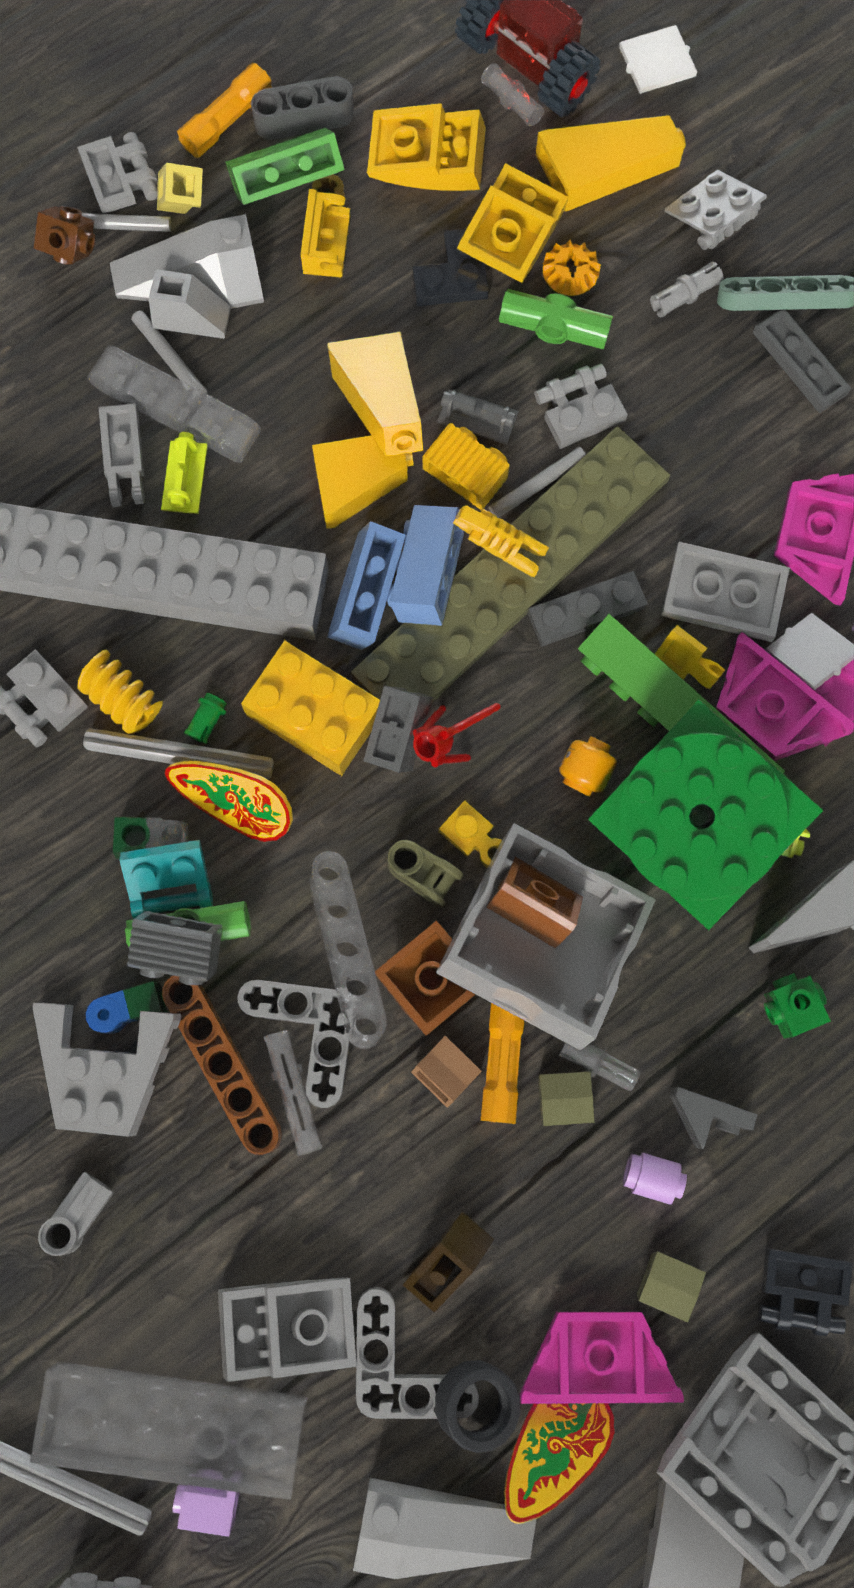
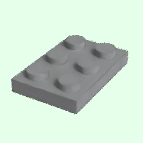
(725, 591)

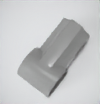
(77, 1213)

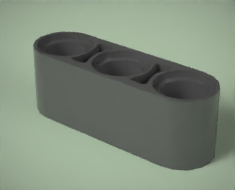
(302, 107)

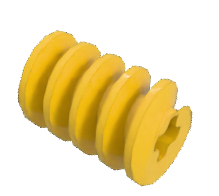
(116, 695)

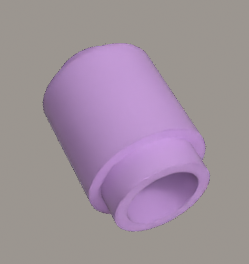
(654, 1178)

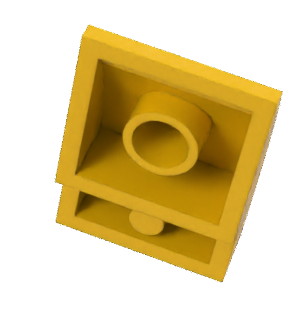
(427, 148)
(513, 223)

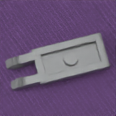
(122, 450)

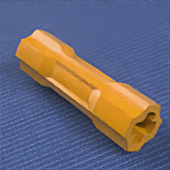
(205, 127)
(500, 1089)

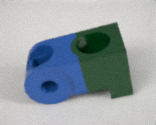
(114, 1011)

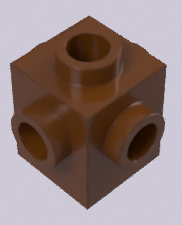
(64, 234)

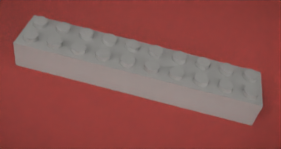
(161, 571)

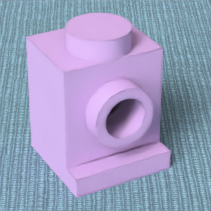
(205, 1509)

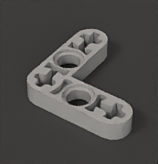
(314, 1015)
(384, 1372)

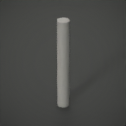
(130, 222)
(166, 351)
(537, 483)

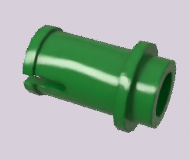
(205, 718)

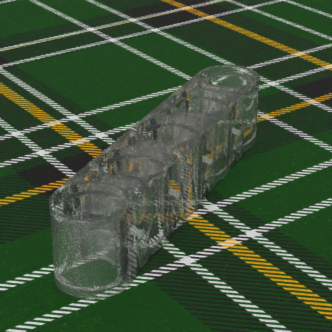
(174, 403)
(342, 967)

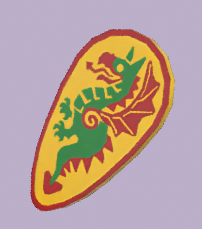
(234, 798)
(555, 1455)

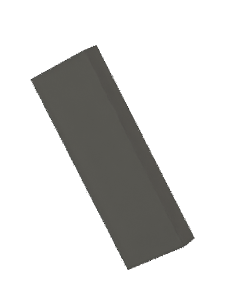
(801, 360)

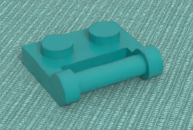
(166, 868)

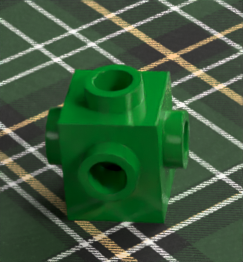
(808, 1010)

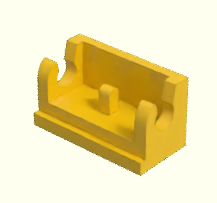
(325, 234)

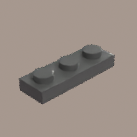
(587, 608)

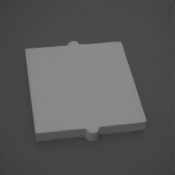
(812, 651)

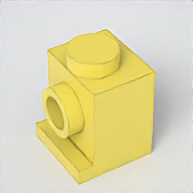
(179, 188)

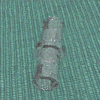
(512, 94)

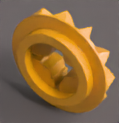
(558, 275)

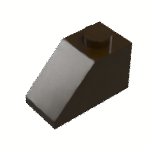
(449, 1262)

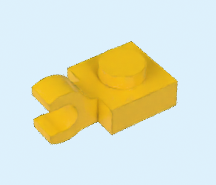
(684, 657)

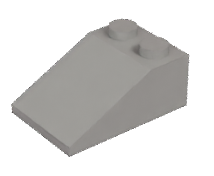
(819, 914)

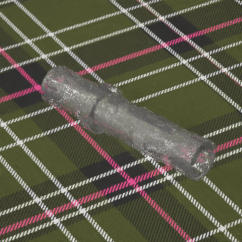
(278, 1044)

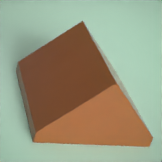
(536, 903)
(415, 984)

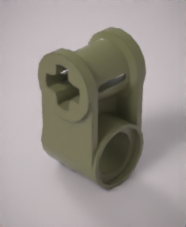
(425, 872)

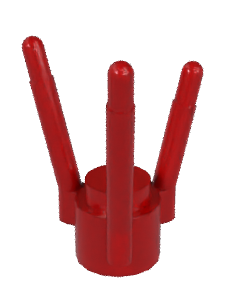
(435, 741)

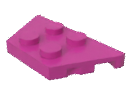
(819, 533)
(776, 705)
(599, 1361)

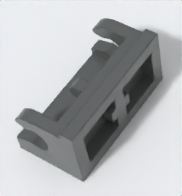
(392, 730)

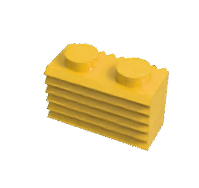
(466, 465)

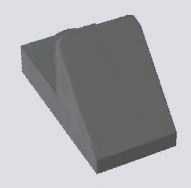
(699, 1111)

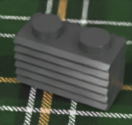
(174, 947)

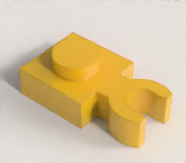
(470, 831)

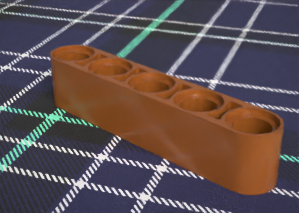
(238, 1077)

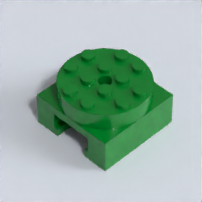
(752, 804)

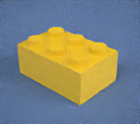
(312, 707)

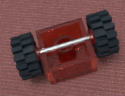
(536, 40)

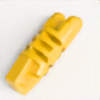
(500, 538)

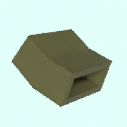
(566, 1098)
(670, 1286)

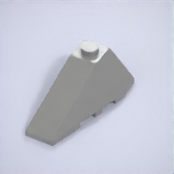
(214, 252)

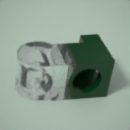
(144, 833)

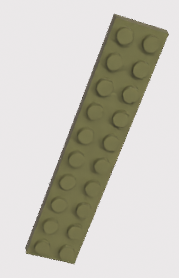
(494, 595)

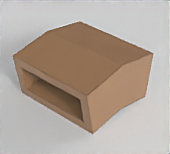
(446, 1071)

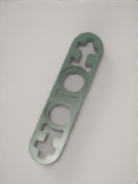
(786, 292)

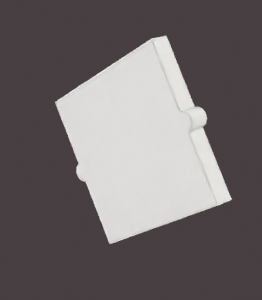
(657, 59)

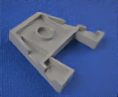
(98, 1087)

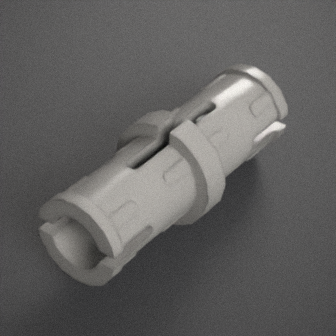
(686, 289)

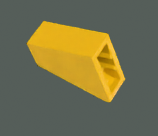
(355, 475)

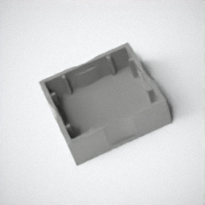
(551, 988)

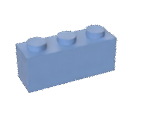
(426, 565)
(366, 586)

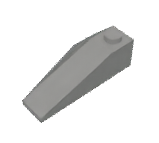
(431, 1531)

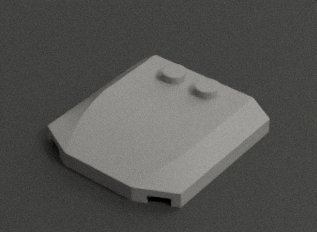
(767, 1463)

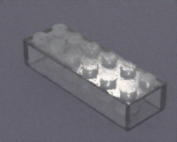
(169, 1430)

